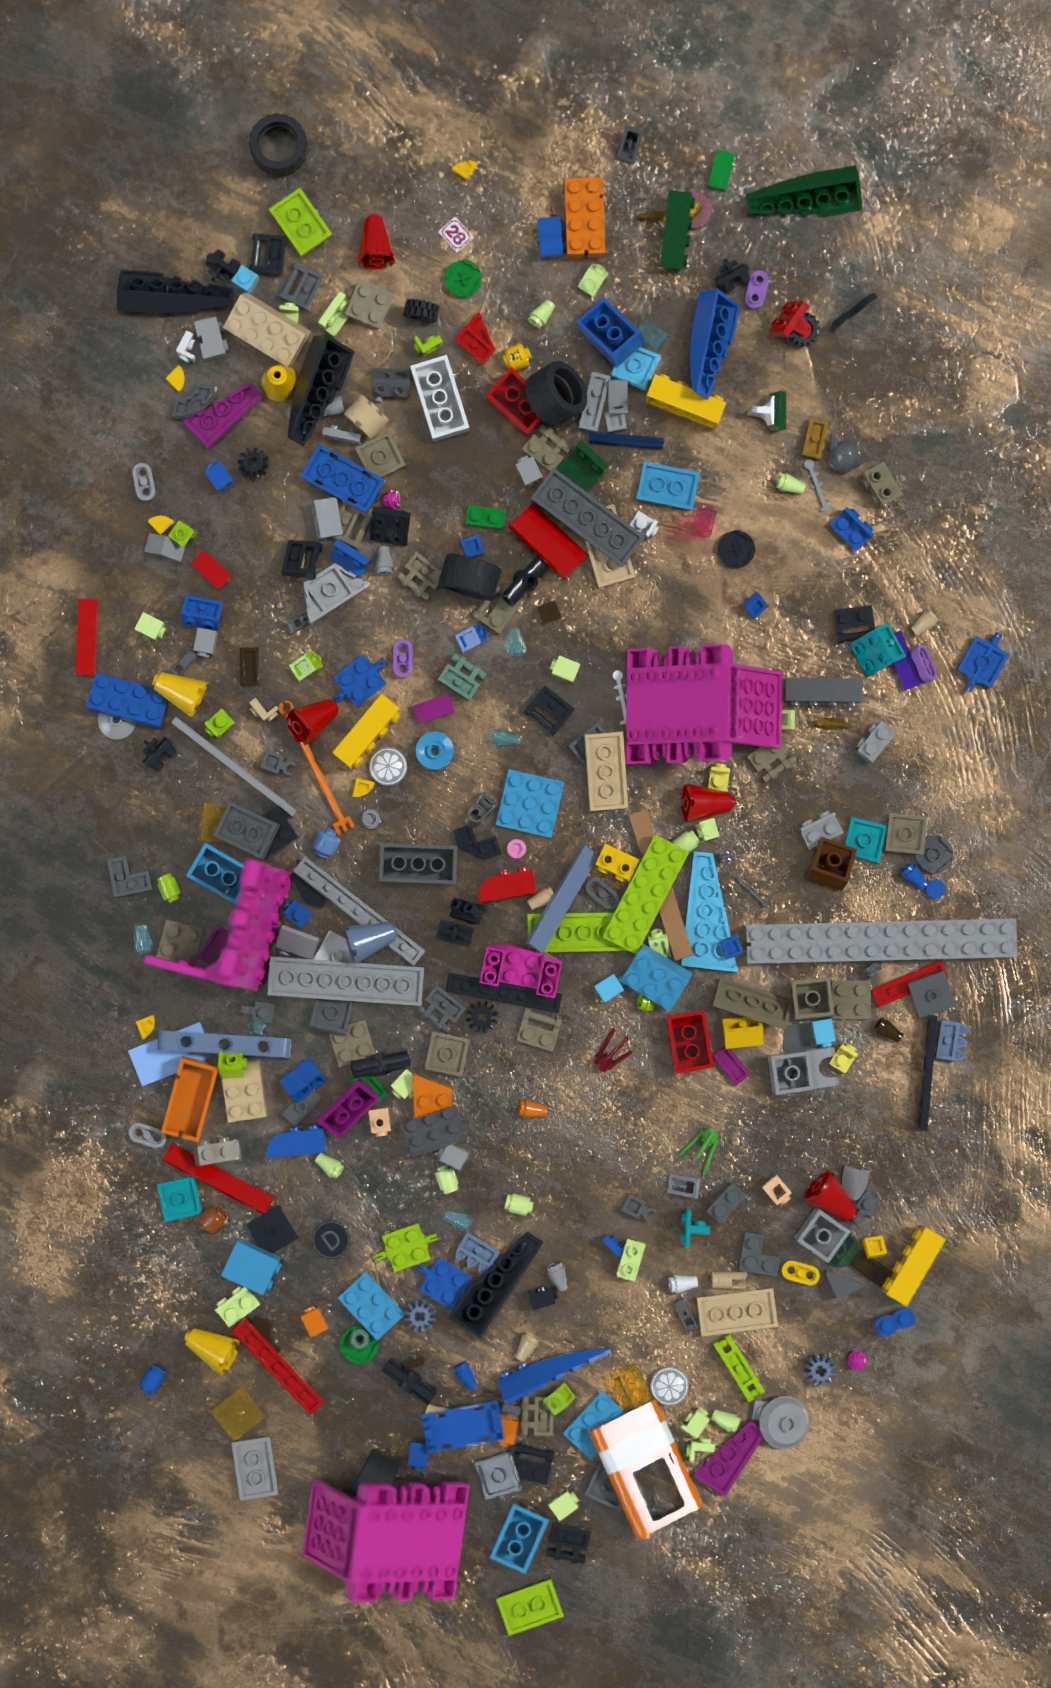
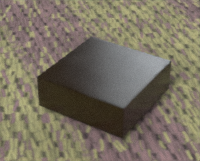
(549, 612)
(414, 1362)

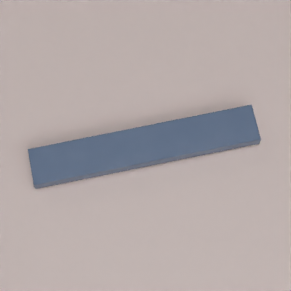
(562, 898)

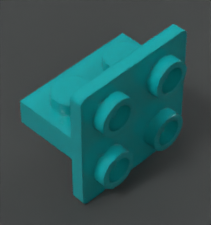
(697, 1227)

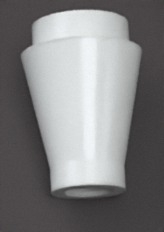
(681, 1283)

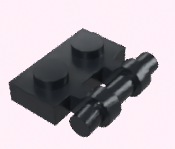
(568, 1537)

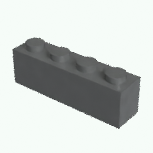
(823, 691)

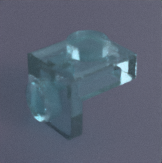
(653, 335)

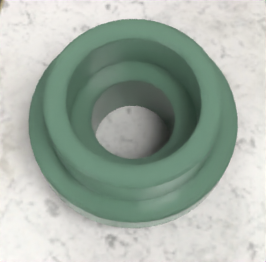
(359, 1345)

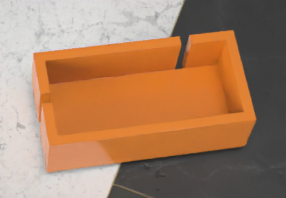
(584, 217)
(190, 1098)

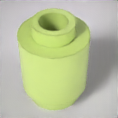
(687, 841)
(446, 1179)
(519, 1204)

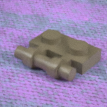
(542, 452)
(424, 571)
(764, 756)
(542, 1417)

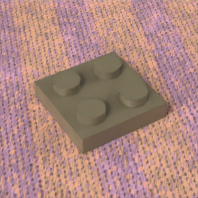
(368, 304)
(380, 455)
(907, 834)
(180, 942)
(851, 999)
(354, 1046)
(447, 1054)

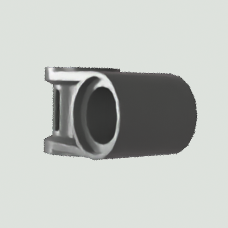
(482, 808)

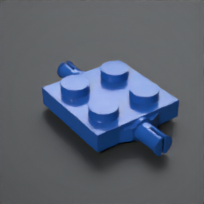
(983, 662)
(360, 680)
(444, 1282)

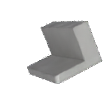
(326, 518)

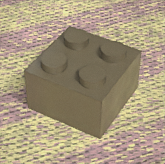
(812, 999)

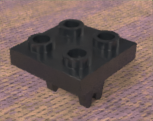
(390, 526)

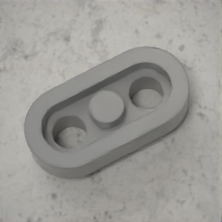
(143, 483)
(147, 1136)

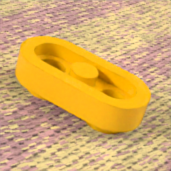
(800, 1272)

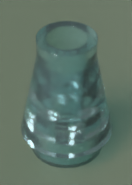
(516, 643)
(505, 738)
(142, 940)
(459, 1220)

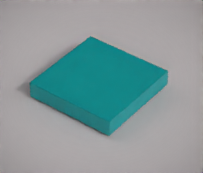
(866, 838)
(179, 1198)

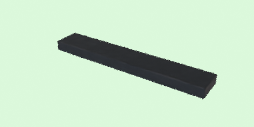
(502, 993)
(927, 1073)

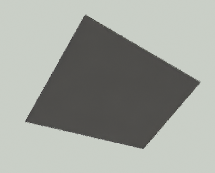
(797, 1037)

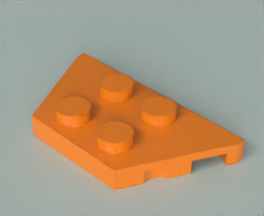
(429, 1096)

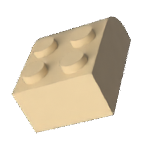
(246, 1094)

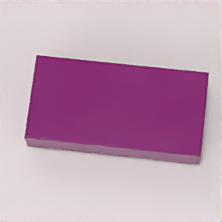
(433, 709)
(212, 949)
(731, 1065)

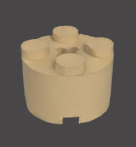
(366, 417)

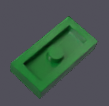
(485, 517)

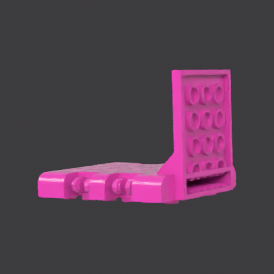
(698, 705)
(253, 928)
(387, 1539)

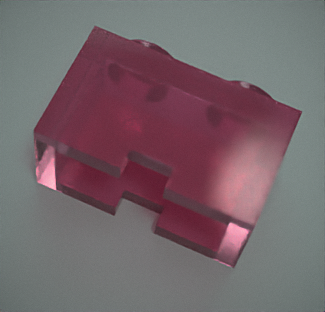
(704, 521)

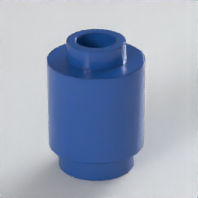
(152, 1379)

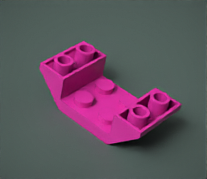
(522, 968)

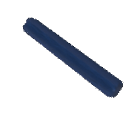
(626, 440)

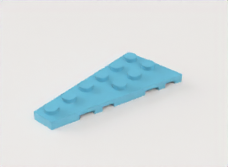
(706, 917)

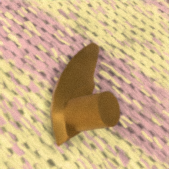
(654, 215)
(831, 723)

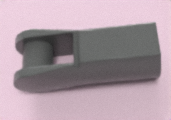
(304, 621)
(185, 662)
(685, 1312)

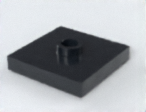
(272, 1230)

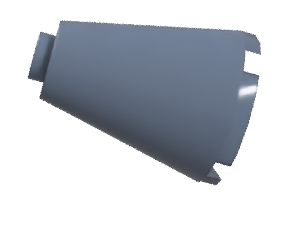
(368, 939)

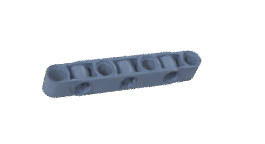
(210, 1044)

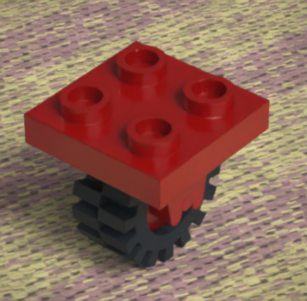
(796, 324)

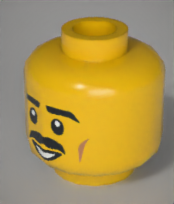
(517, 357)

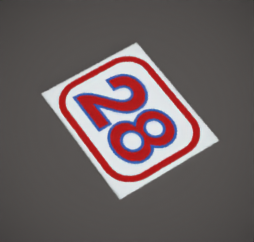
(455, 234)

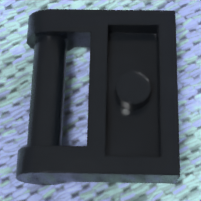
(273, 256)
(295, 559)
(853, 618)
(553, 705)
(533, 1470)

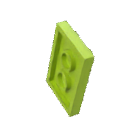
(300, 222)
(530, 1607)

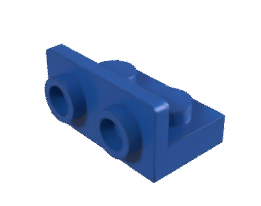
(852, 529)
(349, 558)
(201, 613)

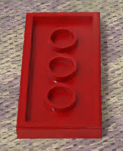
(548, 541)

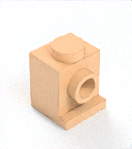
(383, 1114)
(769, 1188)

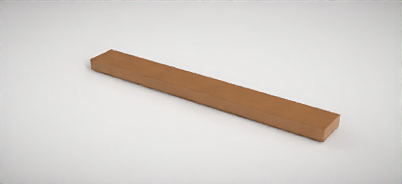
(669, 910)

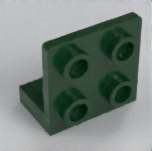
(583, 466)

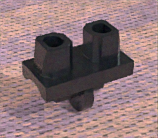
(220, 268)
(739, 271)
(163, 746)
(466, 911)
(455, 933)

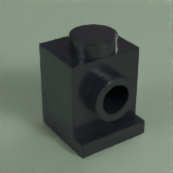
(542, 1297)

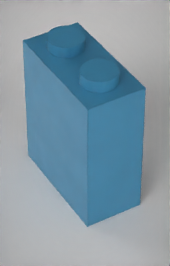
(251, 1267)

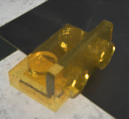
(631, 1387)

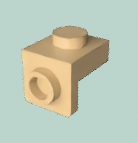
(257, 710)

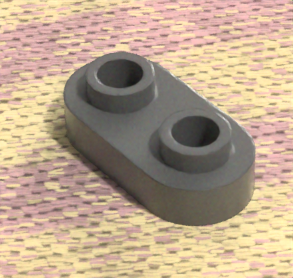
(603, 892)

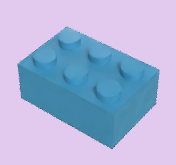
(656, 977)

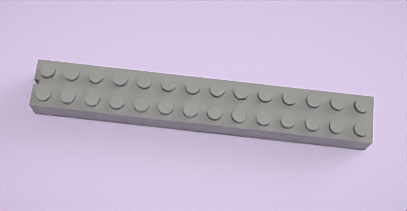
(881, 941)

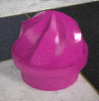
(391, 499)
(857, 1360)

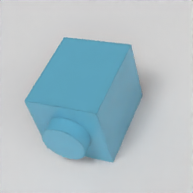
(245, 280)
(609, 987)
(823, 1032)

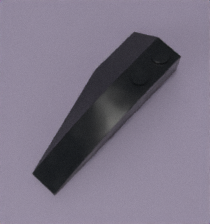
(159, 294)
(318, 382)
(492, 1290)

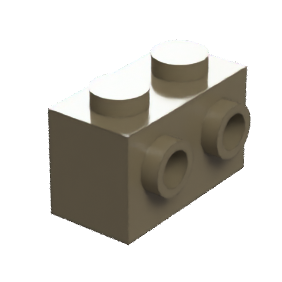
(881, 485)
(214, 1153)

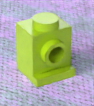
(232, 1065)

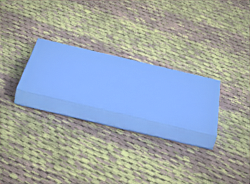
(158, 1064)

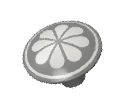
(388, 766)
(669, 1386)

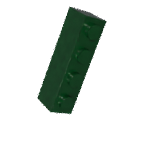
(675, 230)

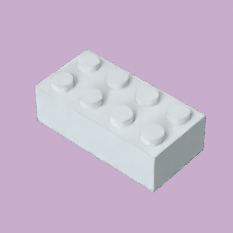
(440, 398)

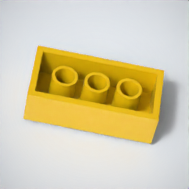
(684, 402)
(367, 731)
(914, 1265)

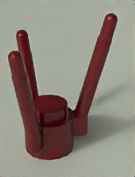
(604, 1060)

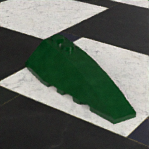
(814, 193)

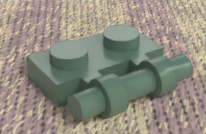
(459, 681)

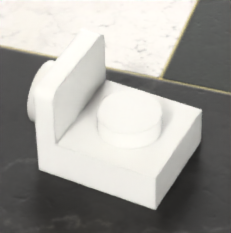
(187, 343)
(644, 525)

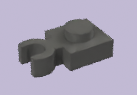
(274, 762)
(636, 1206)

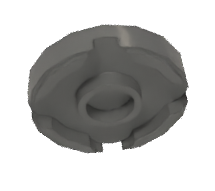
(937, 855)

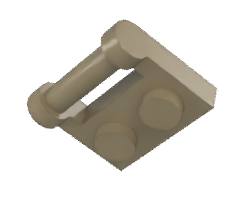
(348, 518)
(499, 616)
(538, 1036)

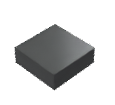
(509, 1408)

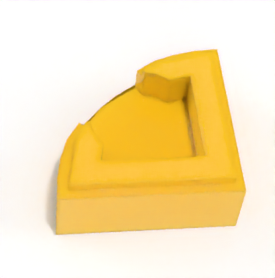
(465, 169)
(176, 378)
(161, 523)
(362, 787)
(146, 1026)

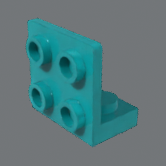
(877, 649)

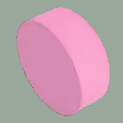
(516, 848)

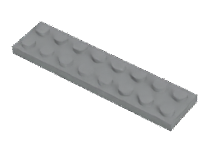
(345, 981)

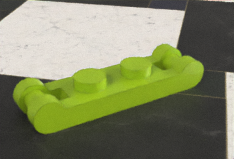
(739, 1367)

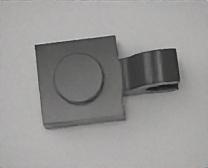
(261, 1012)
(867, 1206)

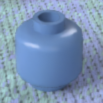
(326, 843)

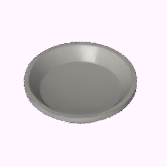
(784, 1422)

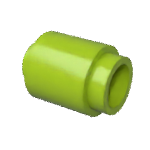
(168, 888)

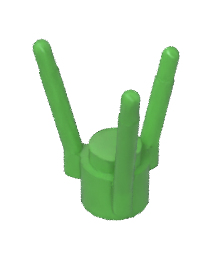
(709, 1138)

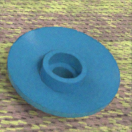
(430, 741)

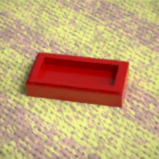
(211, 570)

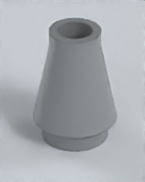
(383, 562)
(557, 1275)

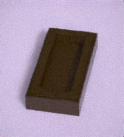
(249, 666)
(871, 1268)

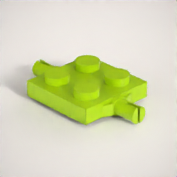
(406, 1247)

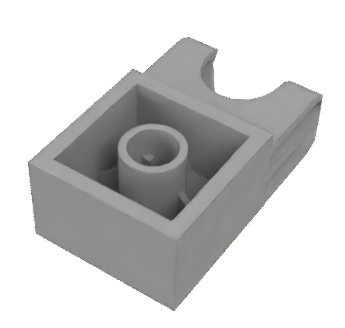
(805, 1067)

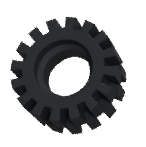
(421, 310)

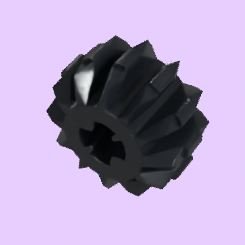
(260, 463)
(482, 1010)

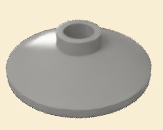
(115, 730)

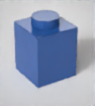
(218, 476)
(418, 1455)

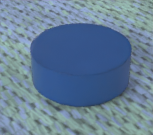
(935, 889)

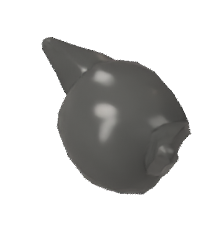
(844, 455)

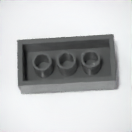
(418, 864)

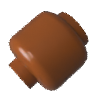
(213, 1219)

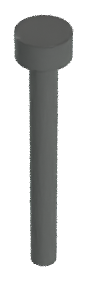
(764, 903)

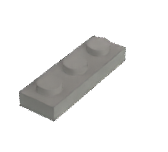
(595, 401)

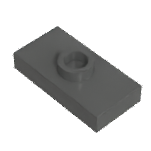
(298, 1111)

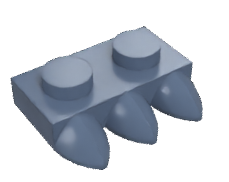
(949, 1041)
(478, 1252)

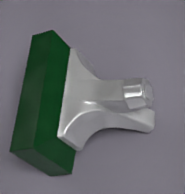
(772, 411)

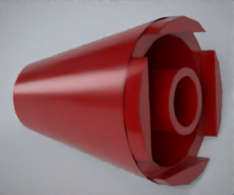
(375, 244)
(310, 719)
(704, 802)
(831, 1197)

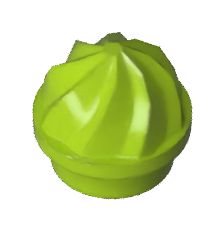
(645, 1003)

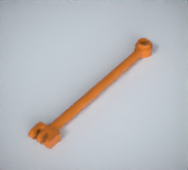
(341, 821)

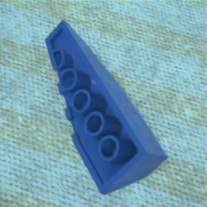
(711, 334)
(537, 1374)

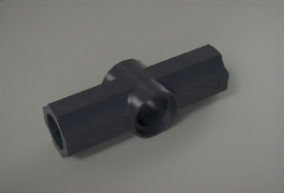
(524, 581)
(380, 1064)
(409, 1381)

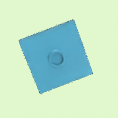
(637, 368)

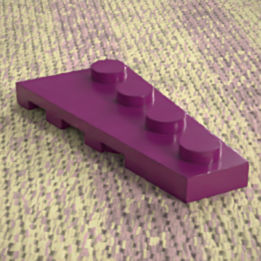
(223, 415)
(728, 1462)

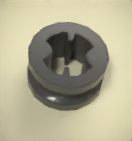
(725, 856)
(872, 969)

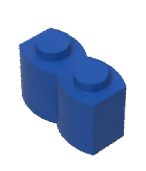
(550, 237)
(302, 1080)
(898, 1319)

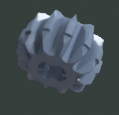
(420, 1308)
(815, 1375)

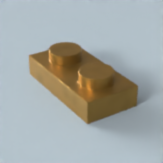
(815, 438)

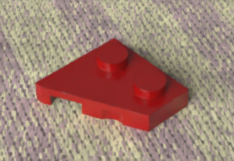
(476, 339)

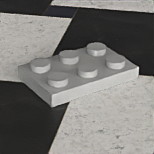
(255, 1468)

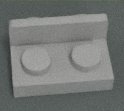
(825, 827)

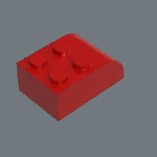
(511, 400)
(508, 885)
(690, 1042)

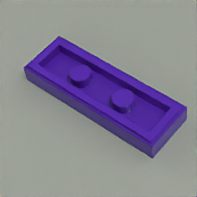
(906, 667)

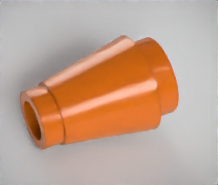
(531, 1109)

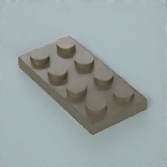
(753, 1003)

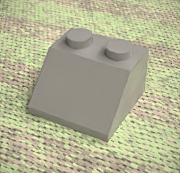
(297, 943)
(822, 1234)

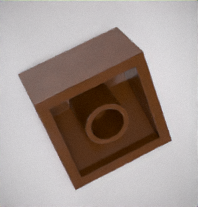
(831, 864)

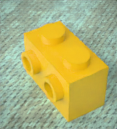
(616, 862)
(742, 1032)

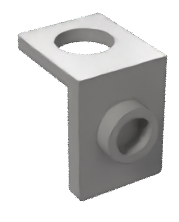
(617, 396)

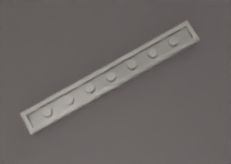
(234, 766)
(354, 907)

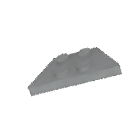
(330, 591)

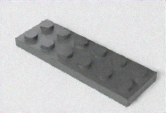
(587, 517)

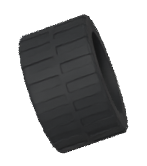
(278, 122)
(556, 393)
(469, 576)
(376, 1469)

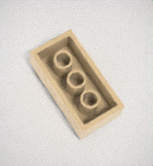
(266, 329)

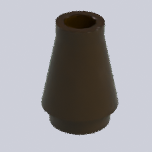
(887, 1029)

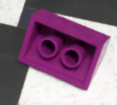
(349, 1108)

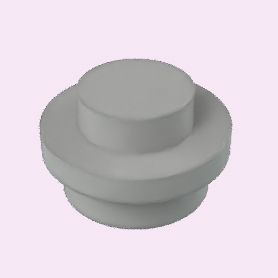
(370, 819)

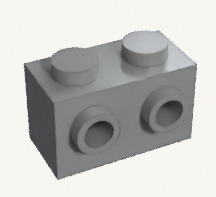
(877, 740)

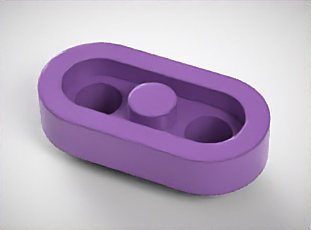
(757, 289)
(402, 658)
(924, 663)

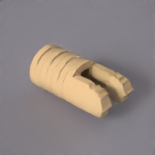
(723, 1280)

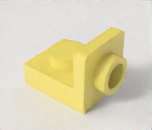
(719, 777)
(843, 1057)

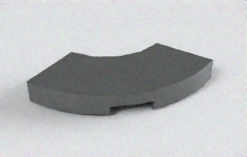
(194, 403)

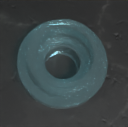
(258, 1028)

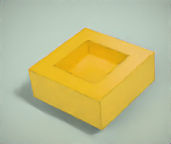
(875, 1247)

